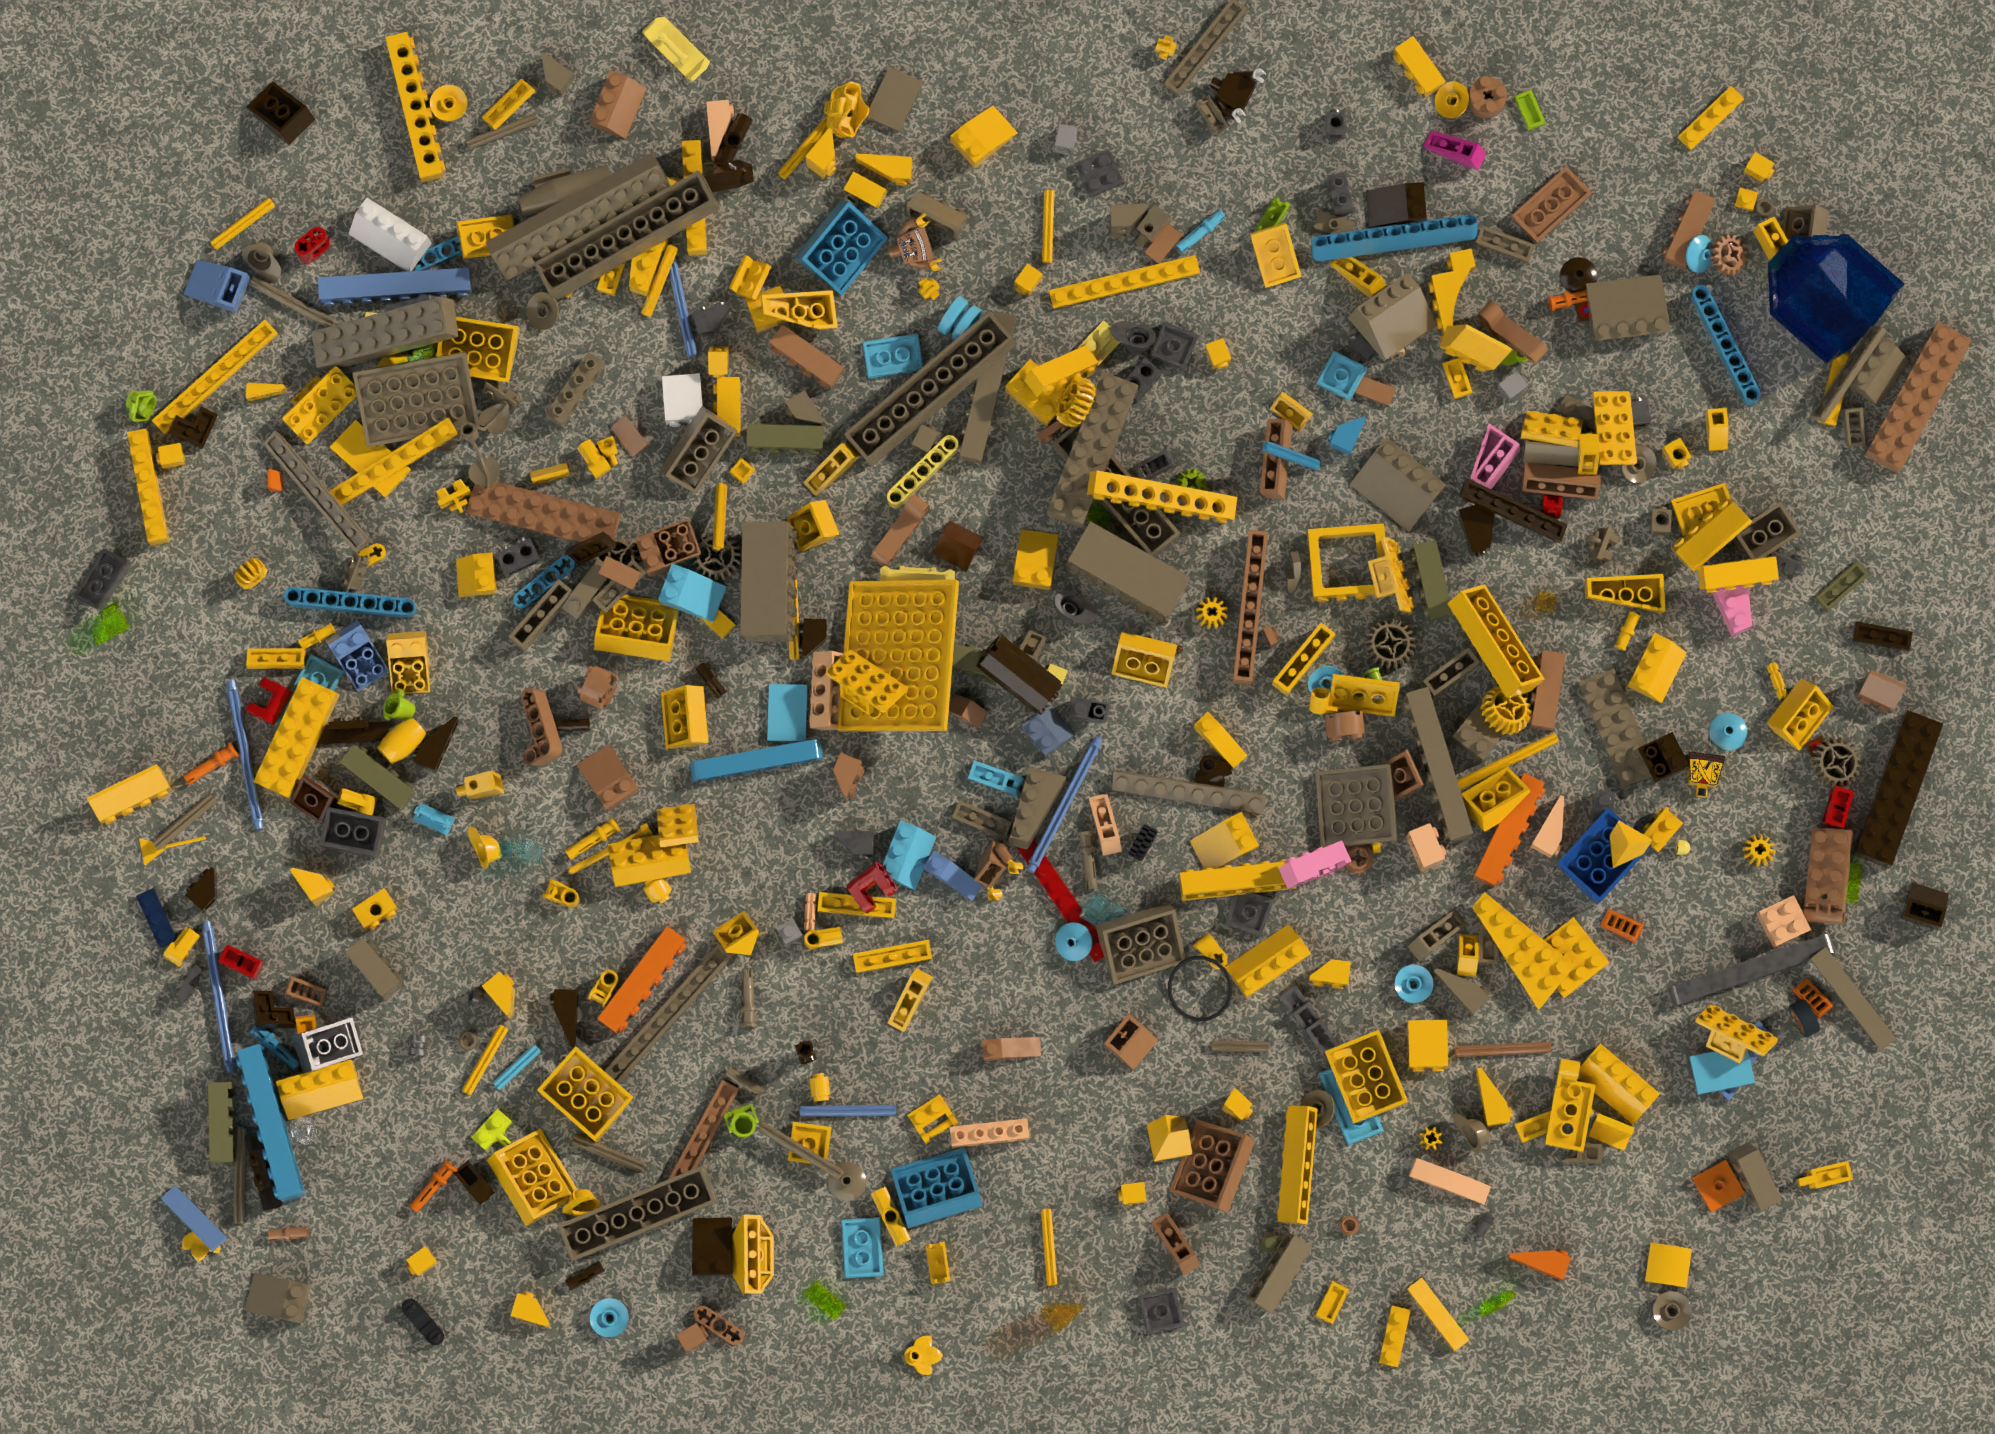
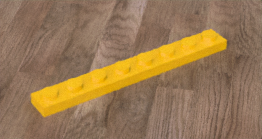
(1124, 282)
(216, 375)
(394, 462)

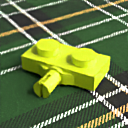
(493, 1131)

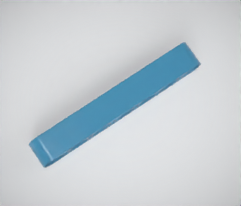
(1725, 336)
(343, 597)
(757, 759)

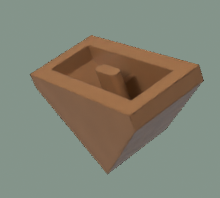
(967, 710)

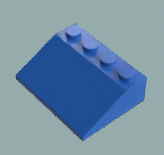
(1590, 859)

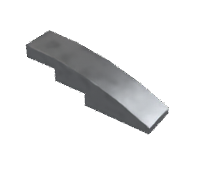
(1308, 1020)

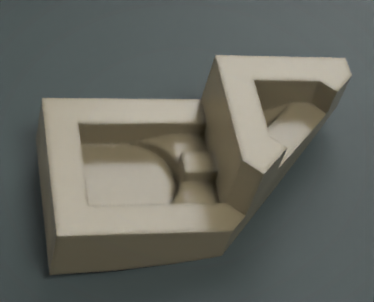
(1294, 575)
(1591, 1155)

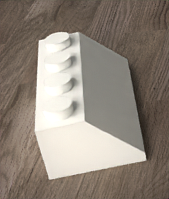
(389, 235)

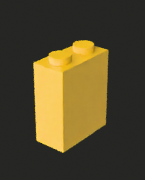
(1427, 1045)

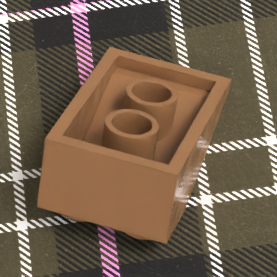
(608, 778)

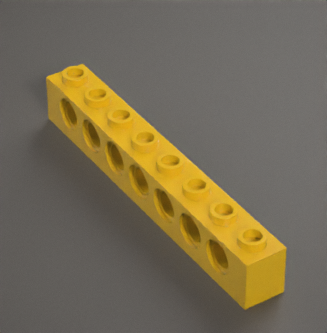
(397, 44)
(1098, 489)

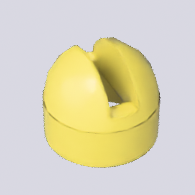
(1683, 847)

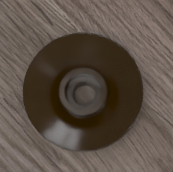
(1571, 280)

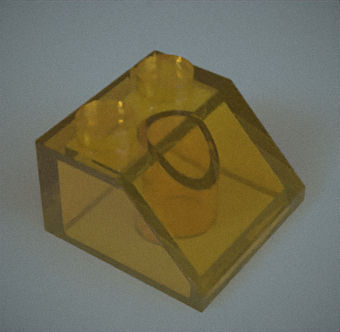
(1060, 1315)

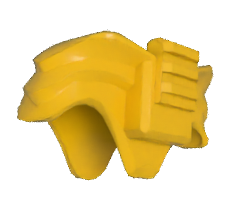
(842, 101)

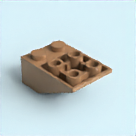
(668, 546)

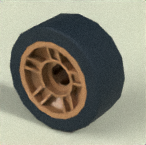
(1804, 1018)

